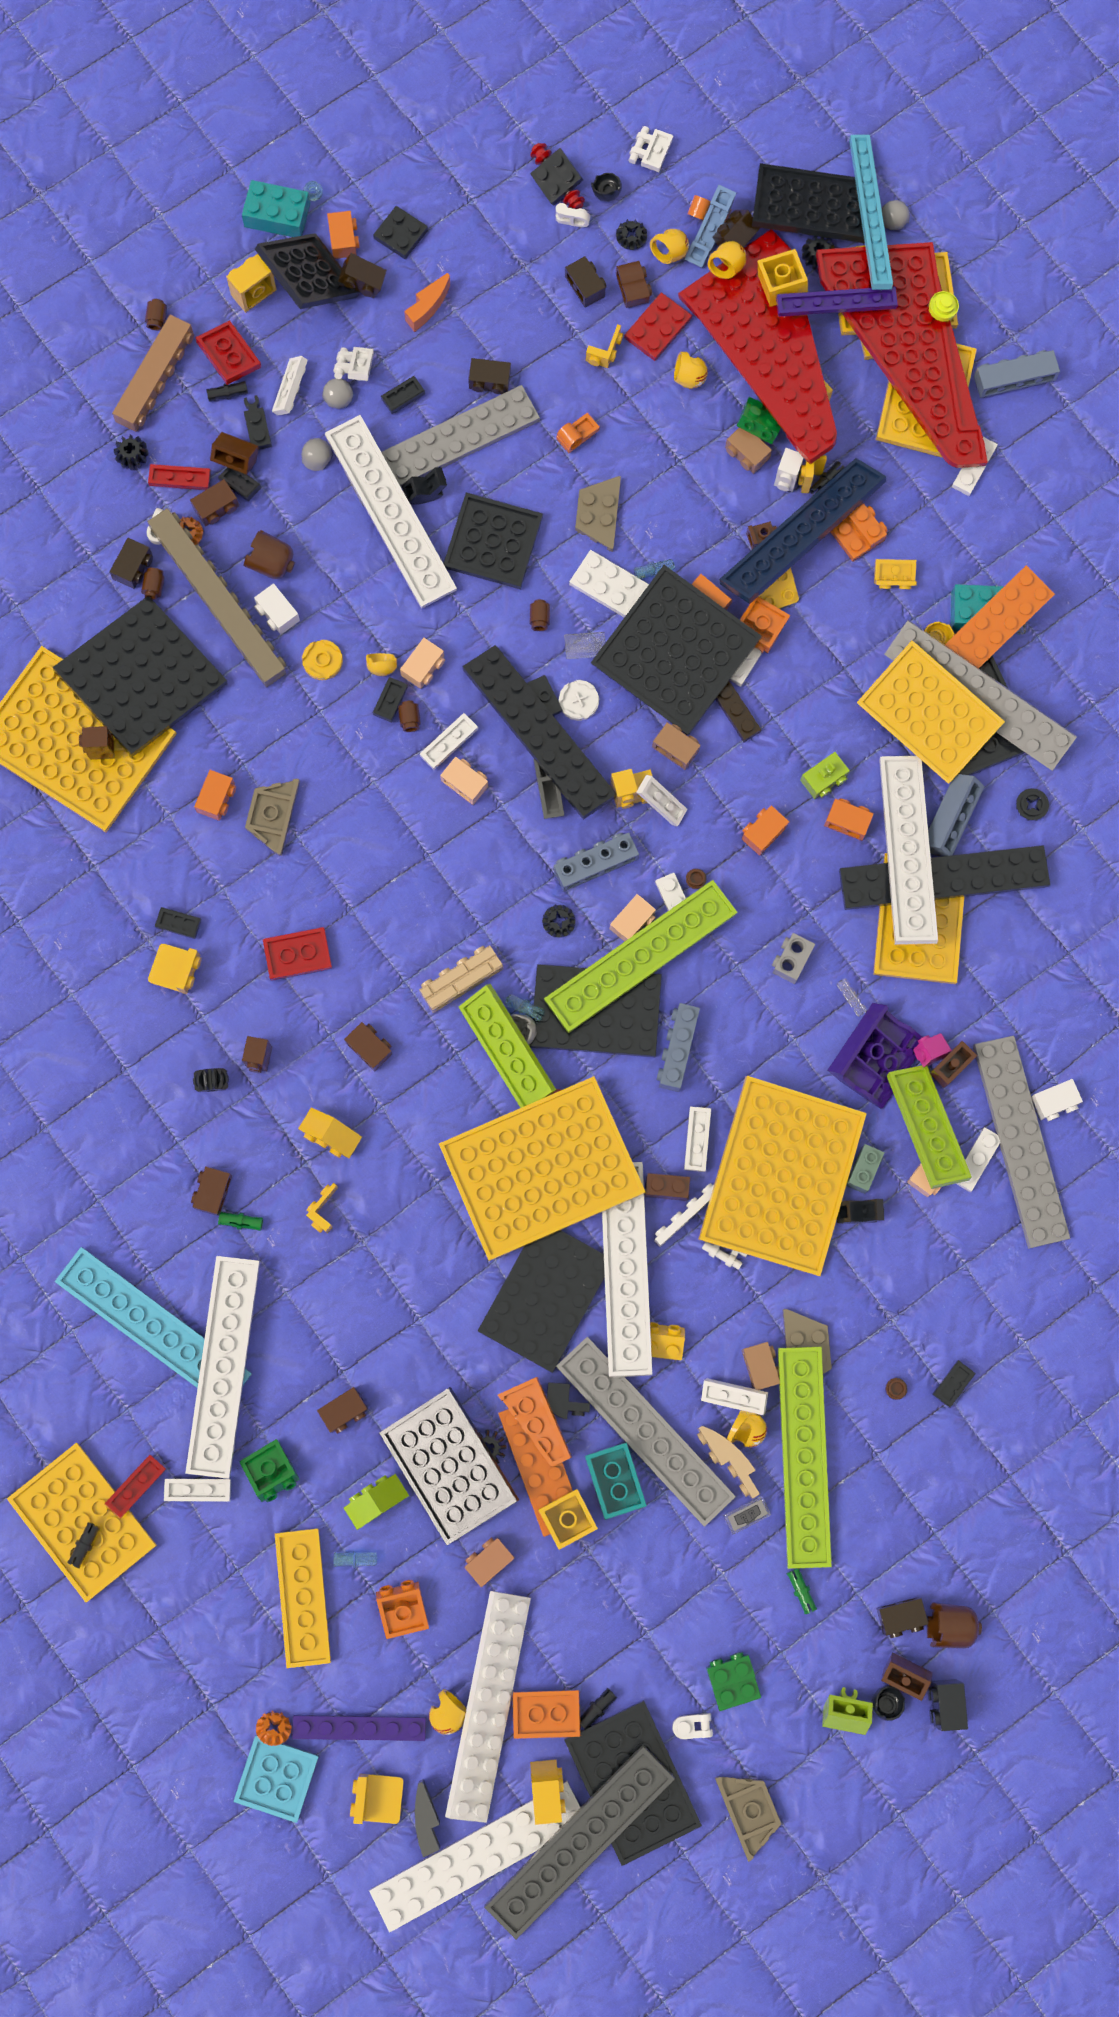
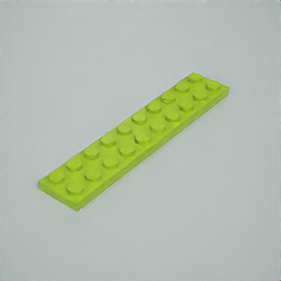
(640, 956)
(804, 1457)

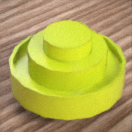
(943, 306)

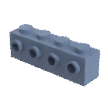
(1016, 373)
(954, 814)
(595, 861)
(679, 1047)

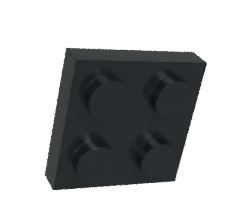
(400, 232)

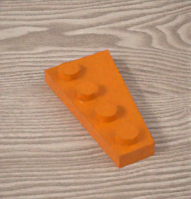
(531, 1409)

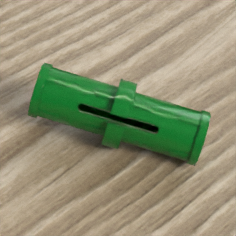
(240, 1221)
(801, 1591)

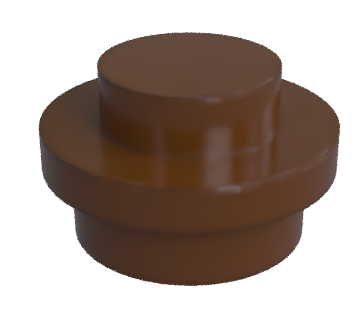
(695, 878)
(896, 1388)

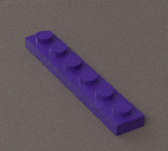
(836, 301)
(359, 1728)

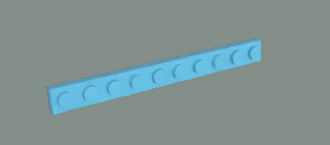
(871, 212)

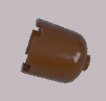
(270, 556)
(953, 1626)

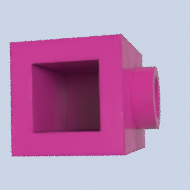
(931, 1049)

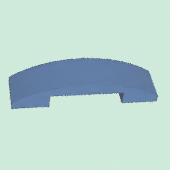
(715, 216)

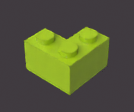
(375, 1500)

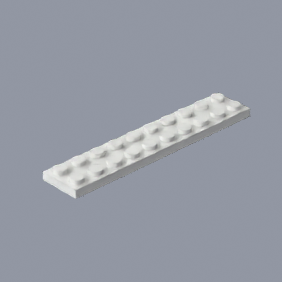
(390, 511)
(620, 591)
(908, 850)
(627, 1287)
(222, 1367)
(488, 1707)
(466, 1863)

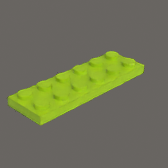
(506, 1047)
(929, 1126)

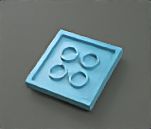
(276, 1779)

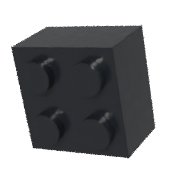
(948, 1705)

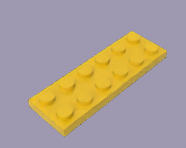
(302, 1598)

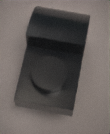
(425, 489)
(861, 1211)
(559, 1401)

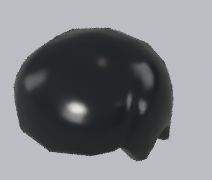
(606, 187)
(888, 1703)

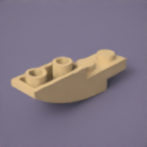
(723, 1452)

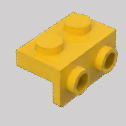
(808, 470)
(895, 572)
(667, 1341)

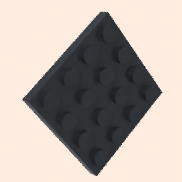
(305, 270)
(493, 540)

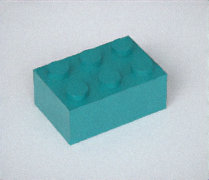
(276, 209)
(968, 601)
(615, 1481)

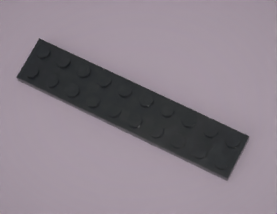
(539, 732)
(953, 876)

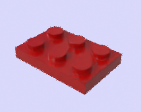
(658, 326)
(228, 352)
(297, 953)

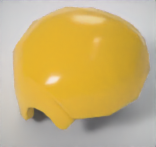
(940, 631)
(381, 663)

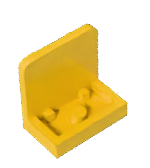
(782, 591)
(174, 968)
(377, 1799)

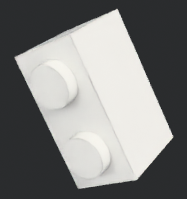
(788, 470)
(277, 609)
(1057, 1099)

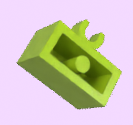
(825, 775)
(847, 1713)

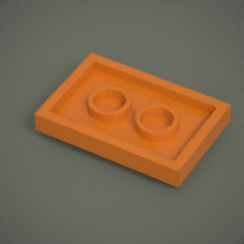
(546, 1714)

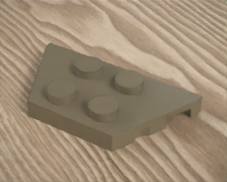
(598, 511)
(271, 813)
(807, 1333)
(750, 1811)

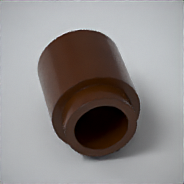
(155, 314)
(153, 583)
(539, 615)
(409, 716)

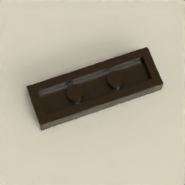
(737, 713)

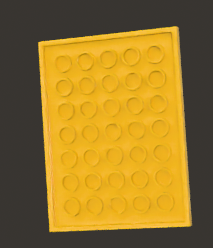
(42, 746)
(541, 1168)
(782, 1176)

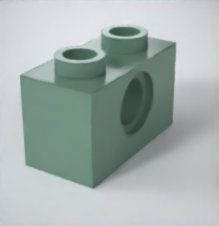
(865, 1168)

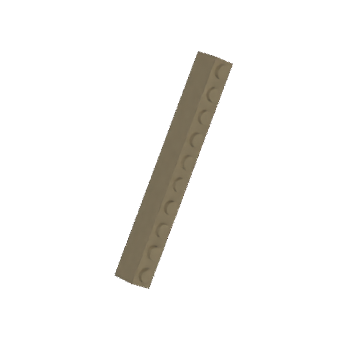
(216, 597)

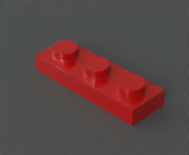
(179, 477)
(134, 1486)

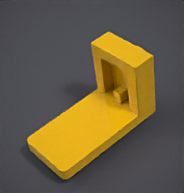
(602, 358)
(318, 1222)

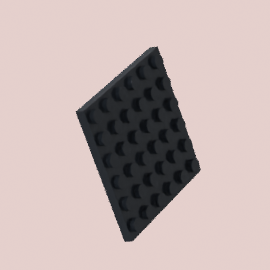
(676, 649)
(140, 675)

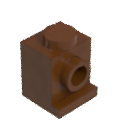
(754, 533)

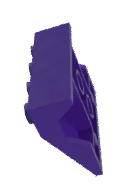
(874, 1050)

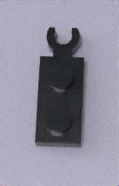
(257, 424)

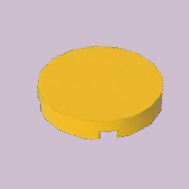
(322, 660)

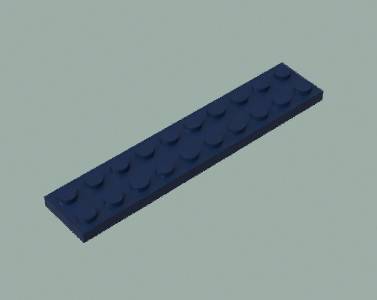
(802, 530)

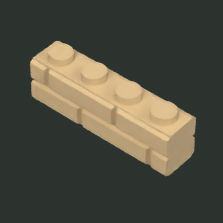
(461, 978)

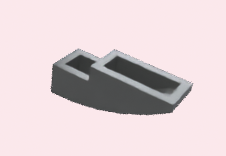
(549, 794)
(425, 1820)

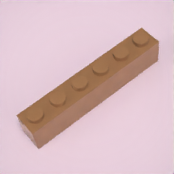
(153, 373)

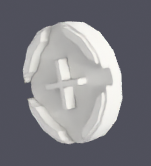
(579, 700)

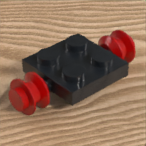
(556, 176)

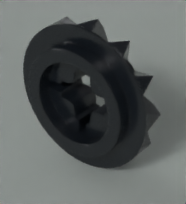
(631, 242)
(1032, 795)
(553, 928)

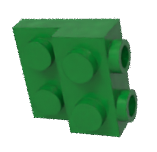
(758, 421)
(269, 1471)
(733, 1681)

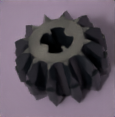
(810, 248)
(128, 458)
(210, 1080)
(489, 1440)

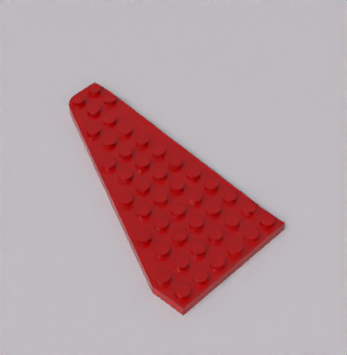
(913, 346)
(768, 350)

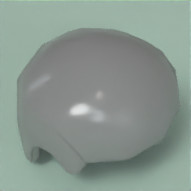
(895, 215)
(337, 393)
(316, 454)
(526, 1026)

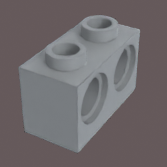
(797, 960)

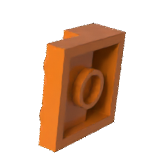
(860, 532)
(766, 621)
(402, 1609)

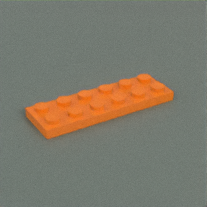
(1001, 617)
(541, 1480)

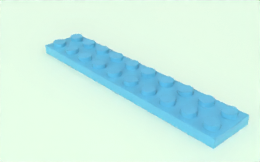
(135, 1314)

